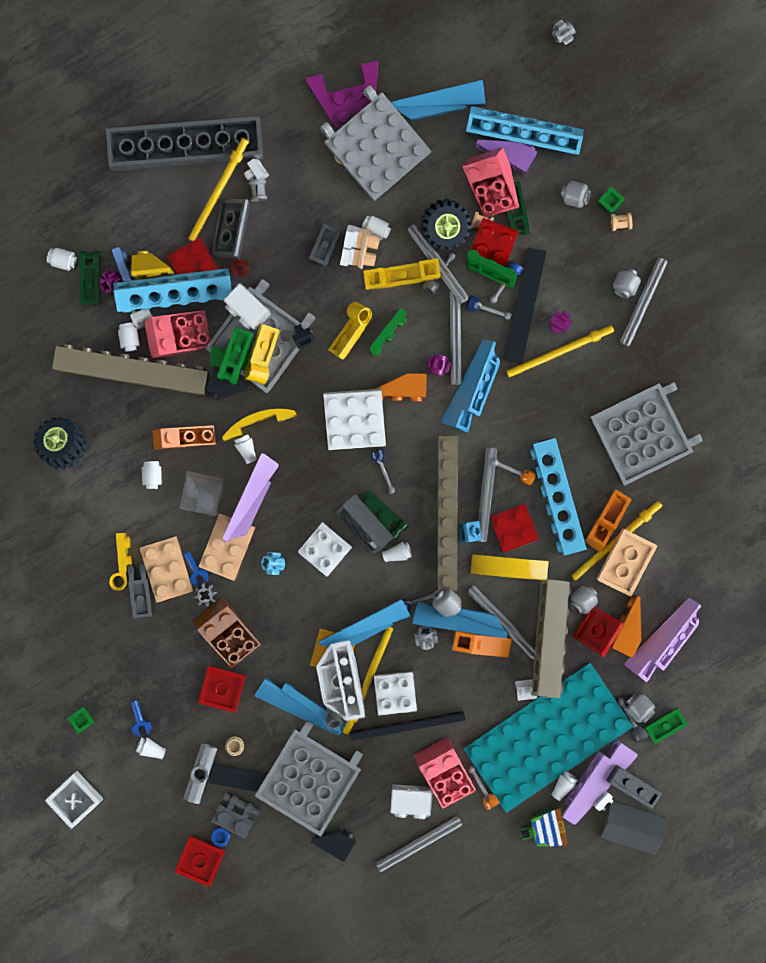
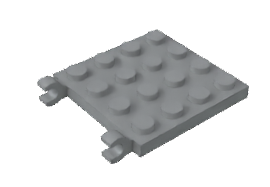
(376, 145)
(285, 347)
(643, 433)
(308, 781)

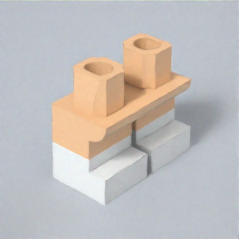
(356, 246)

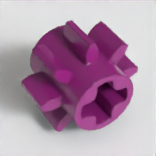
(108, 279)
(560, 322)
(438, 365)

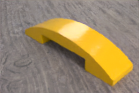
(402, 275)
(235, 431)
(509, 567)

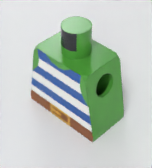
(546, 828)

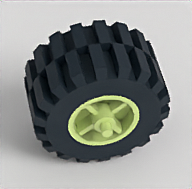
(445, 224)
(60, 443)

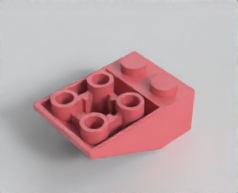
(492, 182)
(177, 333)
(444, 772)

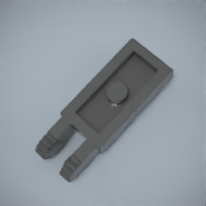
(139, 593)

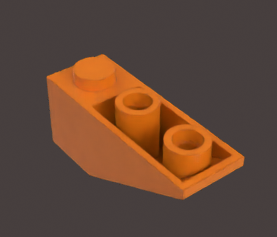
(406, 386)
(183, 437)
(630, 634)
(481, 644)

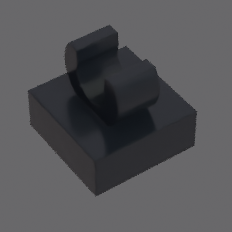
(303, 337)

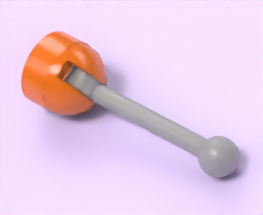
(526, 476)
(489, 800)

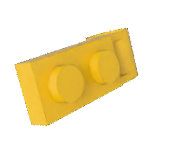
(359, 318)
(261, 354)
(124, 560)

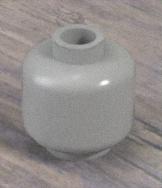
(576, 194)
(626, 283)
(583, 600)
(446, 602)
(640, 708)

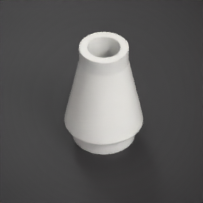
(246, 448)
(397, 553)
(150, 749)
(564, 785)

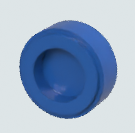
(220, 837)

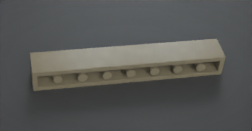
(130, 370)
(447, 512)

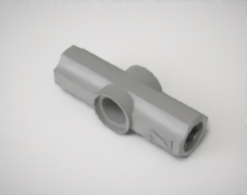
(203, 761)

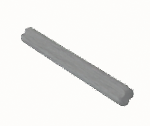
(445, 273)
(643, 301)
(455, 340)
(486, 492)
(488, 607)
(418, 844)

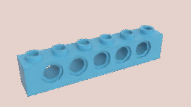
(525, 130)
(164, 284)
(577, 541)

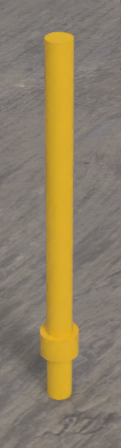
(236, 156)
(593, 336)
(644, 516)
(371, 672)

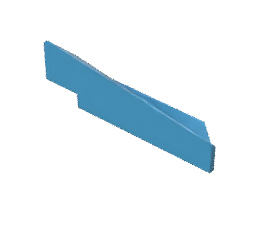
(441, 101)
(473, 388)
(464, 621)
(369, 625)
(296, 703)

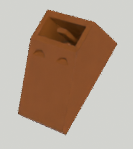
(226, 632)

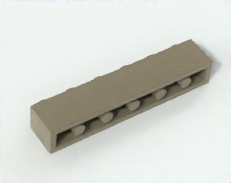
(550, 638)

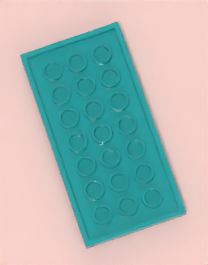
(547, 738)

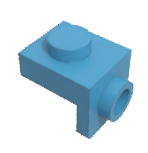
(469, 532)

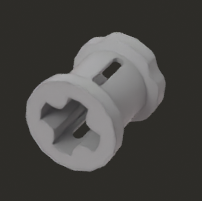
(258, 190)

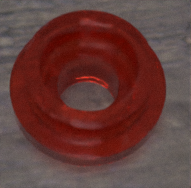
(240, 273)

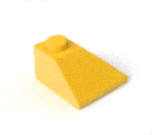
(148, 266)

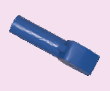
(195, 570)
(139, 720)

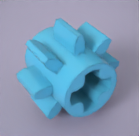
(273, 563)

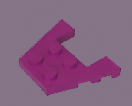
(344, 103)

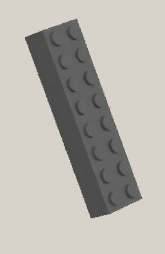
(182, 143)

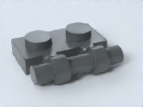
(232, 820)

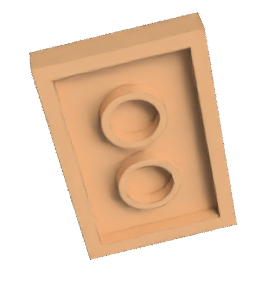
(225, 557)
(626, 562)
(166, 569)

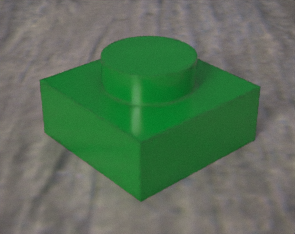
(611, 200)
(81, 720)

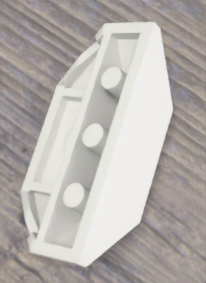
(341, 681)

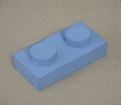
(121, 260)

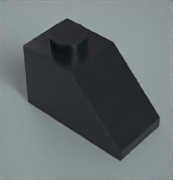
(223, 388)
(336, 843)

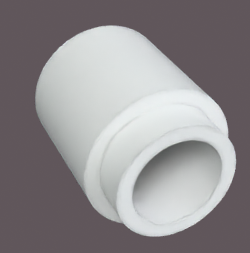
(377, 226)
(61, 259)
(128, 337)
(151, 475)

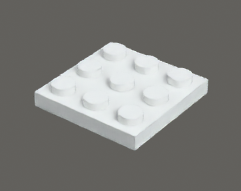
(354, 419)

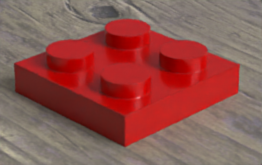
(495, 241)
(192, 258)
(514, 528)
(598, 631)
(222, 689)
(199, 861)

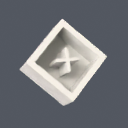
(245, 305)
(324, 549)
(395, 692)
(74, 799)
(411, 800)

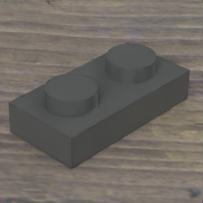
(325, 245)

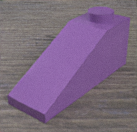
(518, 154)

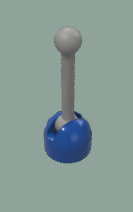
(517, 268)

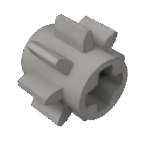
(563, 32)
(200, 596)
(426, 637)

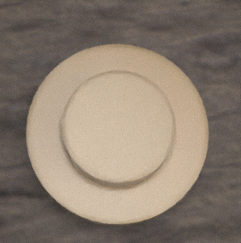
(234, 746)

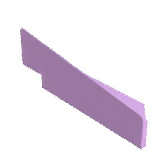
(251, 498)
(665, 641)
(593, 780)

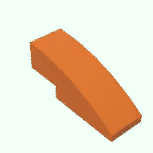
(607, 520)

